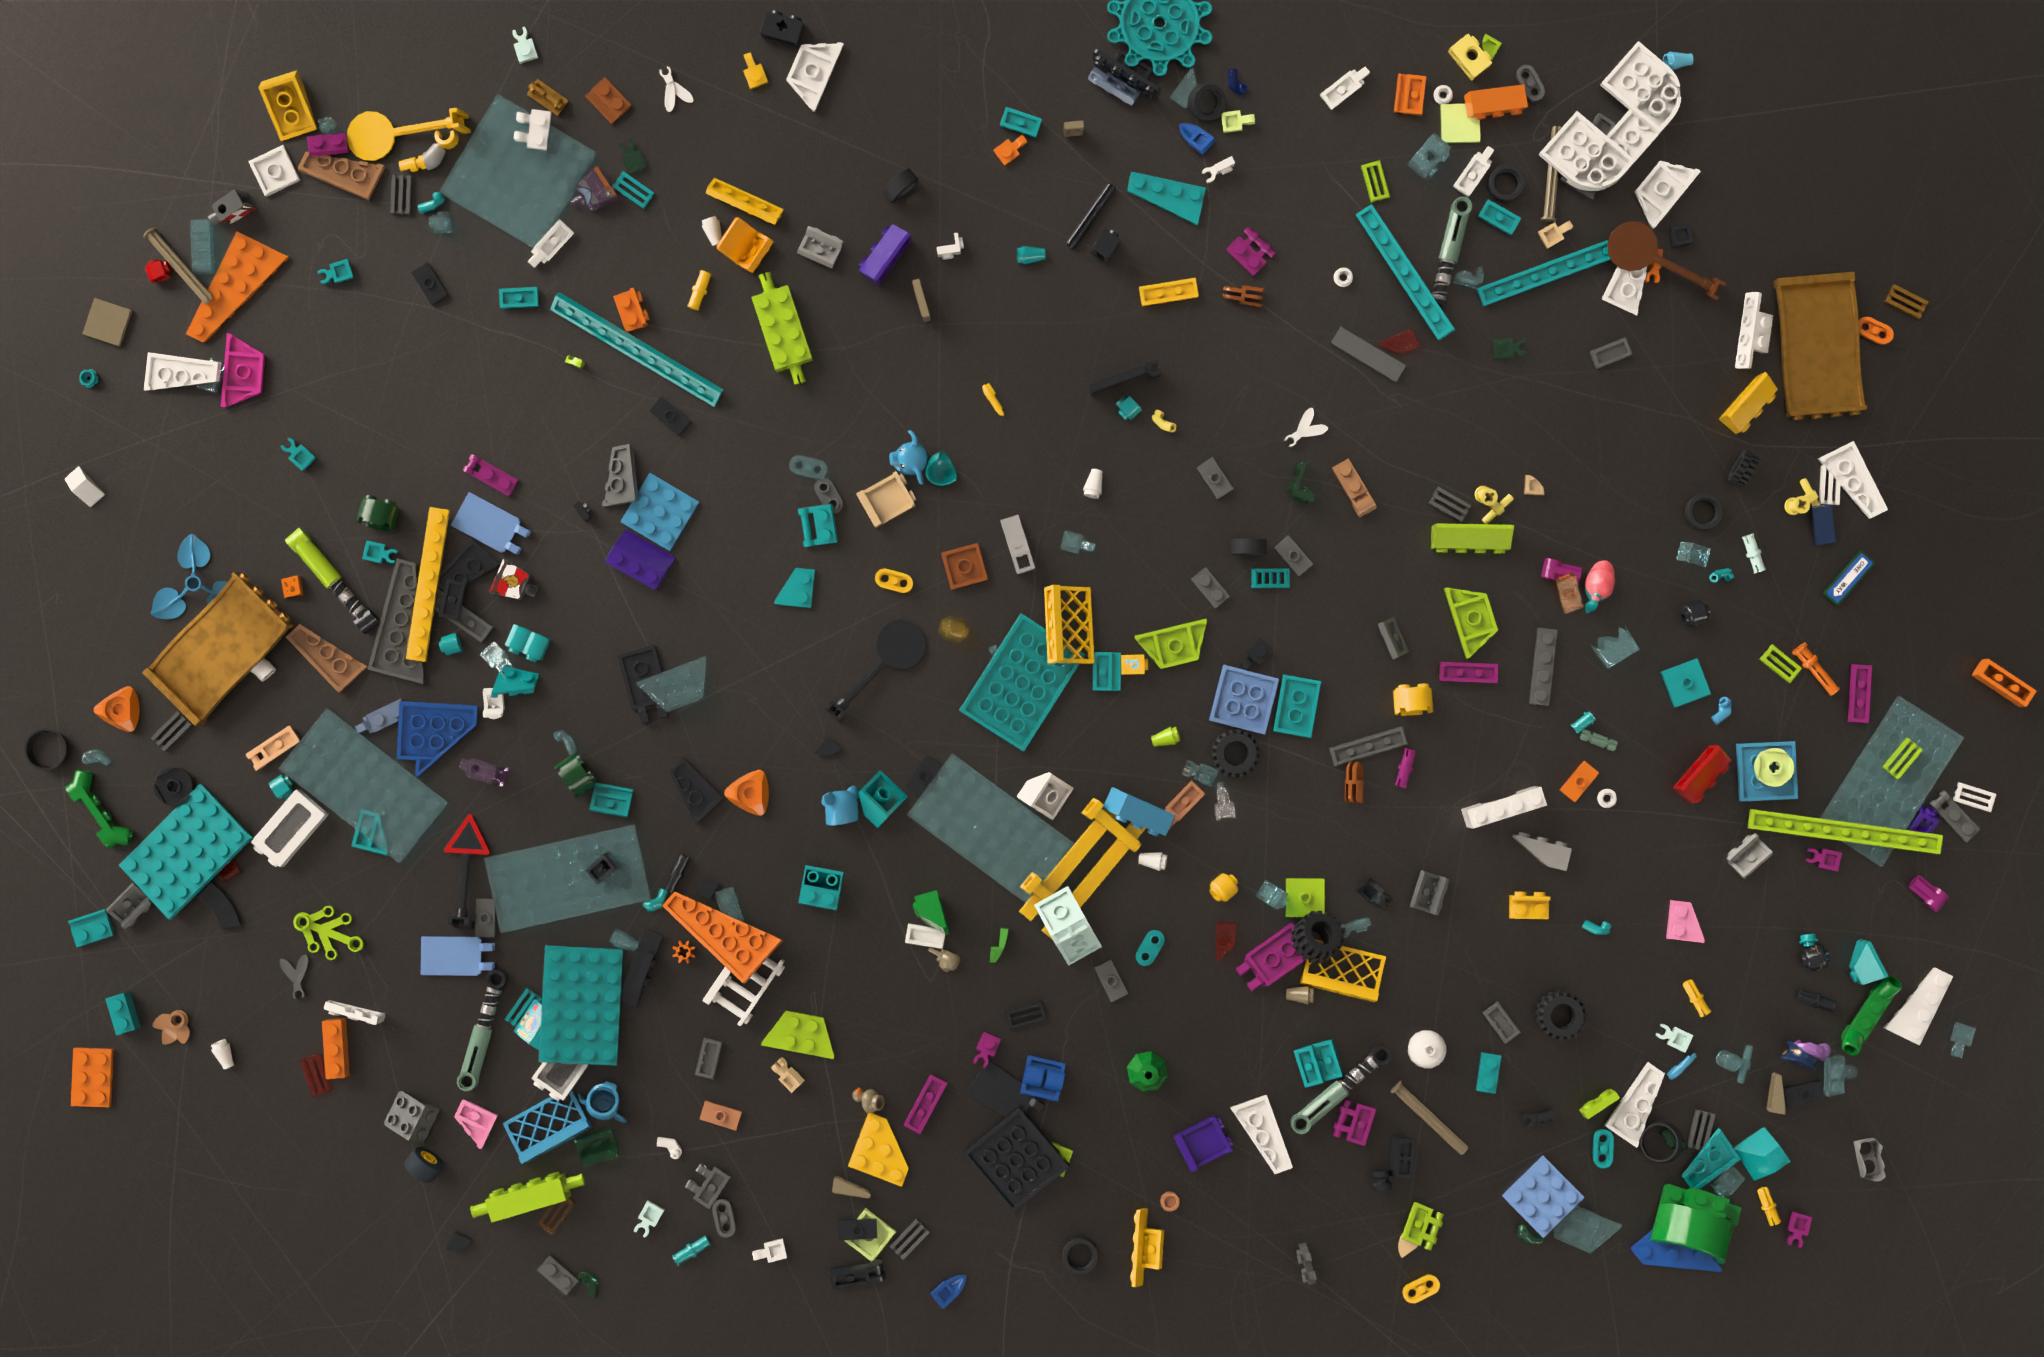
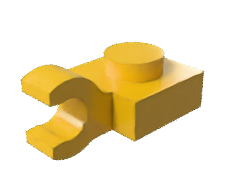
(755, 73)

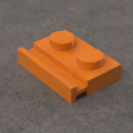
(1409, 94)

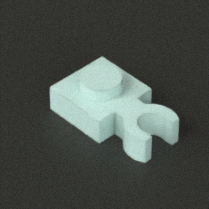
(524, 48)
(1676, 1038)
(650, 1216)

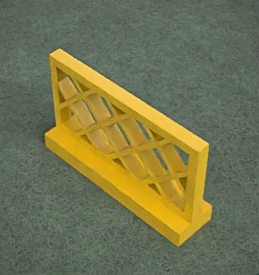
(1054, 624)
(1343, 987)

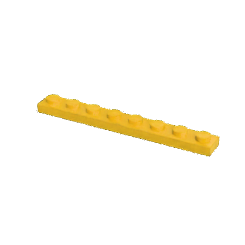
(427, 584)

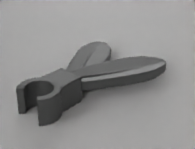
(296, 975)

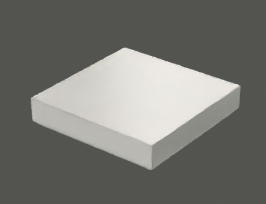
(274, 170)

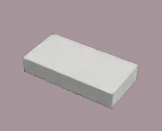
(924, 936)

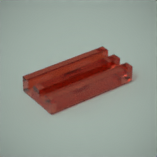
(308, 1077)

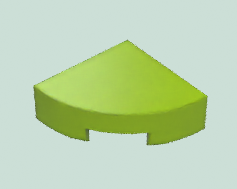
(1490, 45)
(575, 362)

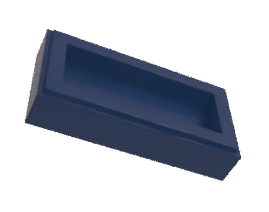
(1823, 524)

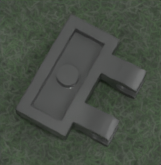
(712, 1186)
(1305, 1256)

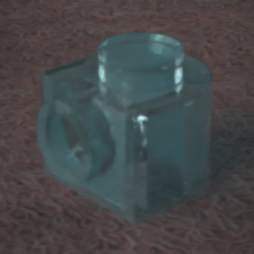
(441, 223)

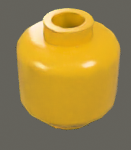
(1224, 887)

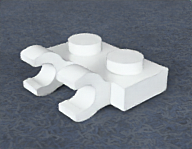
(538, 129)

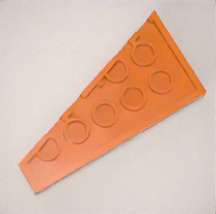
(236, 280)
(731, 941)

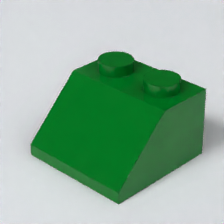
(931, 911)

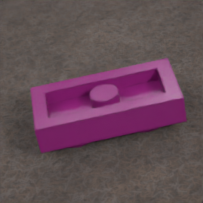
(327, 144)

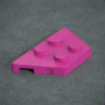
(242, 372)

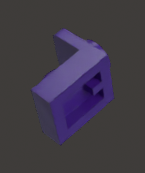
(1925, 821)

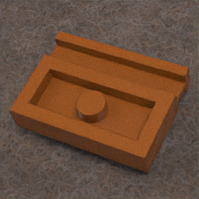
(608, 100)

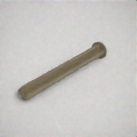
(1551, 187)
(178, 265)
(1429, 1118)

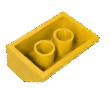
(1749, 403)

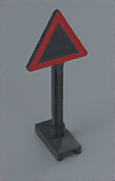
(465, 841)

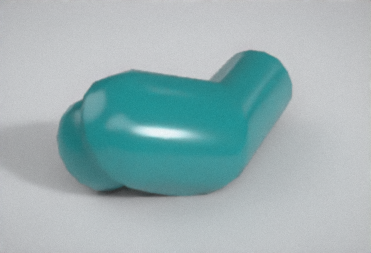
(433, 204)
(1718, 574)
(655, 904)
(1595, 929)

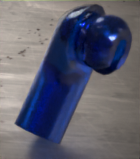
(1234, 84)

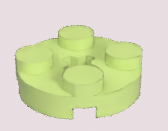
(1766, 758)

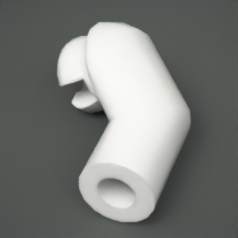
(672, 1145)

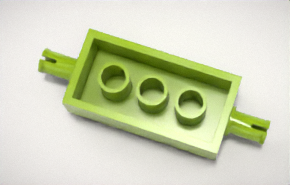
(782, 328)
(527, 1197)

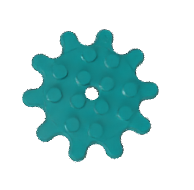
(1159, 43)

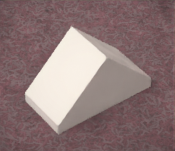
(84, 487)

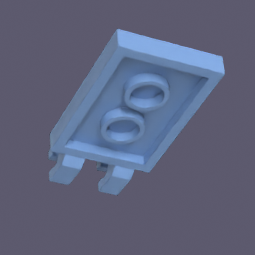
(489, 524)
(454, 955)

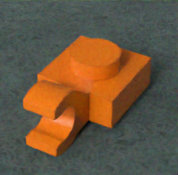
(1008, 151)
(1654, 268)

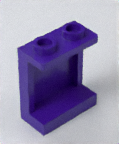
(1203, 1142)

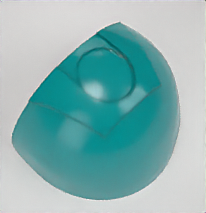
(941, 469)

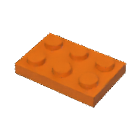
(92, 1077)

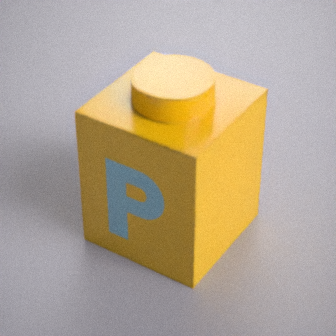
(1133, 664)

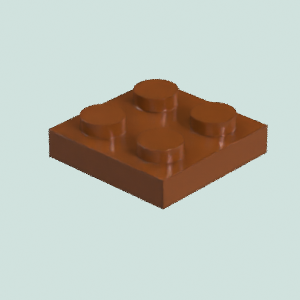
(964, 566)

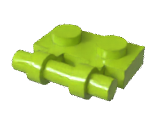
(1417, 1224)

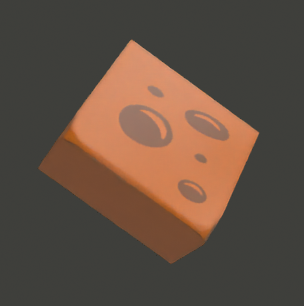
(292, 586)

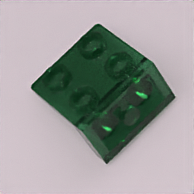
(1304, 494)

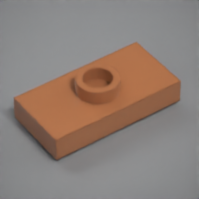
(720, 1115)

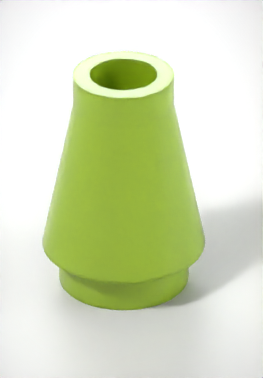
(1166, 737)

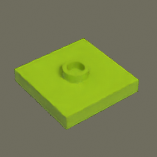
(1304, 896)

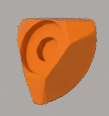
(120, 709)
(750, 792)

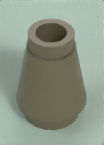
(1300, 994)

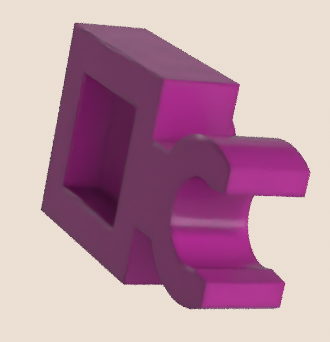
(1826, 858)
(987, 1047)
(1798, 1225)

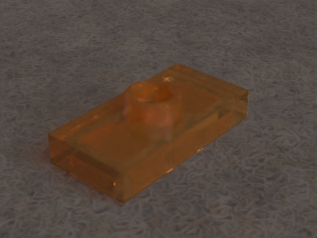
(1569, 593)

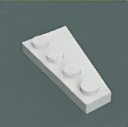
(1626, 289)
(175, 371)
(1852, 474)
(1920, 1007)
(1633, 1110)
(1260, 1124)

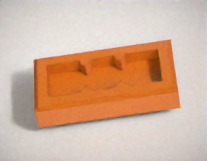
(1579, 781)

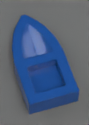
(1196, 137)
(948, 1290)

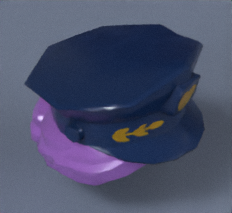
(1805, 1054)

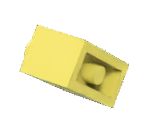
(1475, 67)

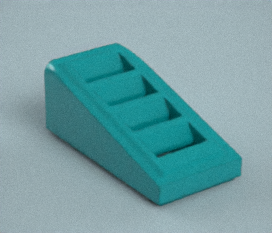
(1254, 578)

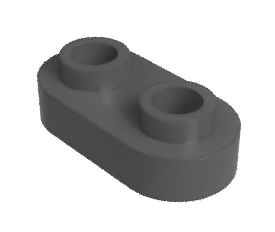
(1531, 83)
(829, 495)
(724, 1217)

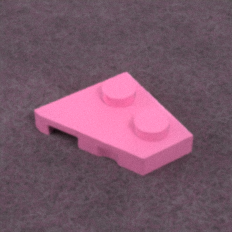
(1683, 923)
(476, 1121)

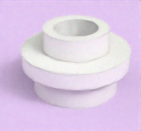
(1447, 90)
(1345, 271)
(1613, 798)

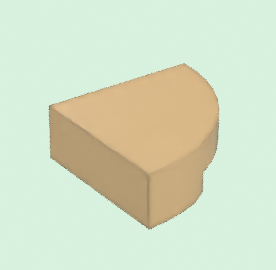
(1533, 486)
(1405, 1247)

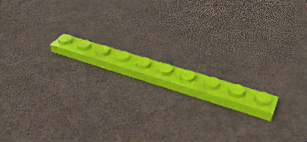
(1845, 831)

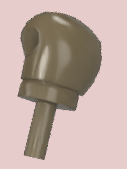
(947, 959)

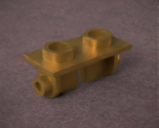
(547, 97)

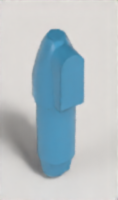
(1677, 1070)

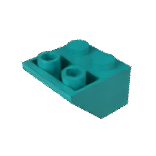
(821, 887)

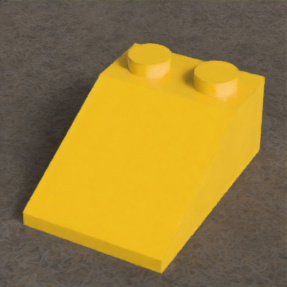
(288, 105)

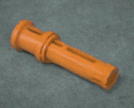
(1810, 661)

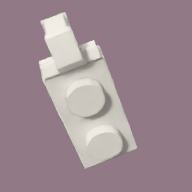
(1344, 87)
(1474, 172)
(550, 243)

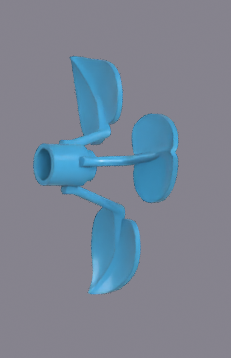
(193, 554)

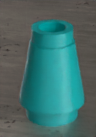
(1030, 254)

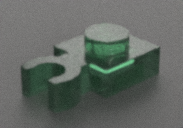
(633, 160)
(1505, 348)

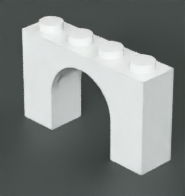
(1490, 812)

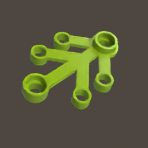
(325, 931)

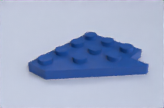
(431, 730)
(1672, 1255)

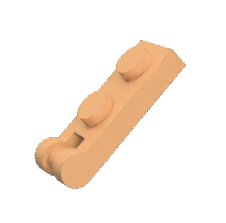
(274, 747)

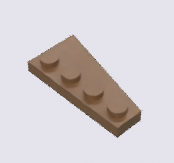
(352, 176)
(327, 659)

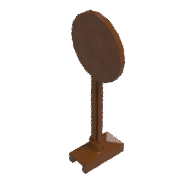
(1635, 247)

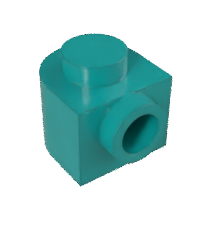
(1128, 408)
(450, 644)
(282, 786)

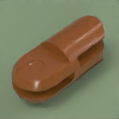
(1243, 294)
(1354, 783)

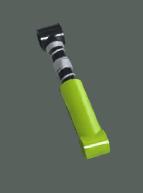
(302, 545)

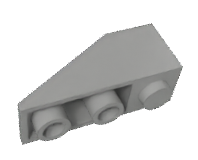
(1017, 544)
(1548, 854)

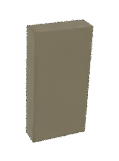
(1073, 128)

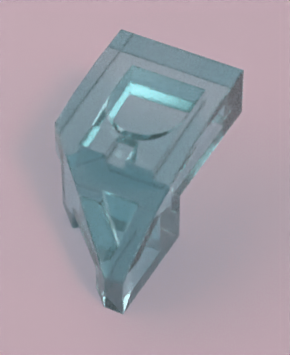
(1183, 90)

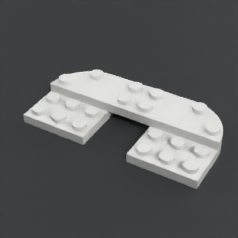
(1598, 161)

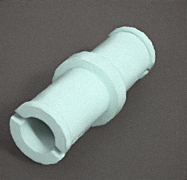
(1753, 553)

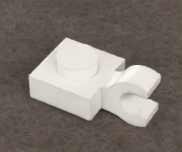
(1222, 167)
(773, 1251)

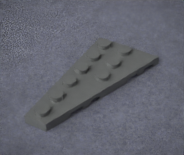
(395, 625)

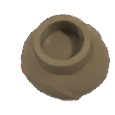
(870, 1100)

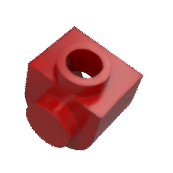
(158, 270)

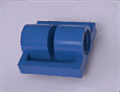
(1043, 1078)

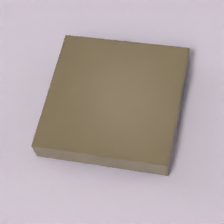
(921, 300)
(107, 322)

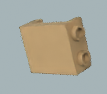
(887, 499)

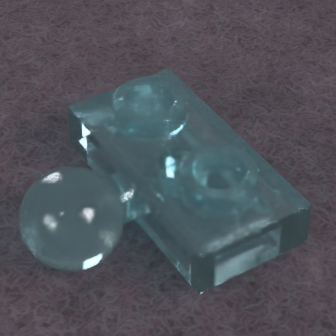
(1835, 1075)

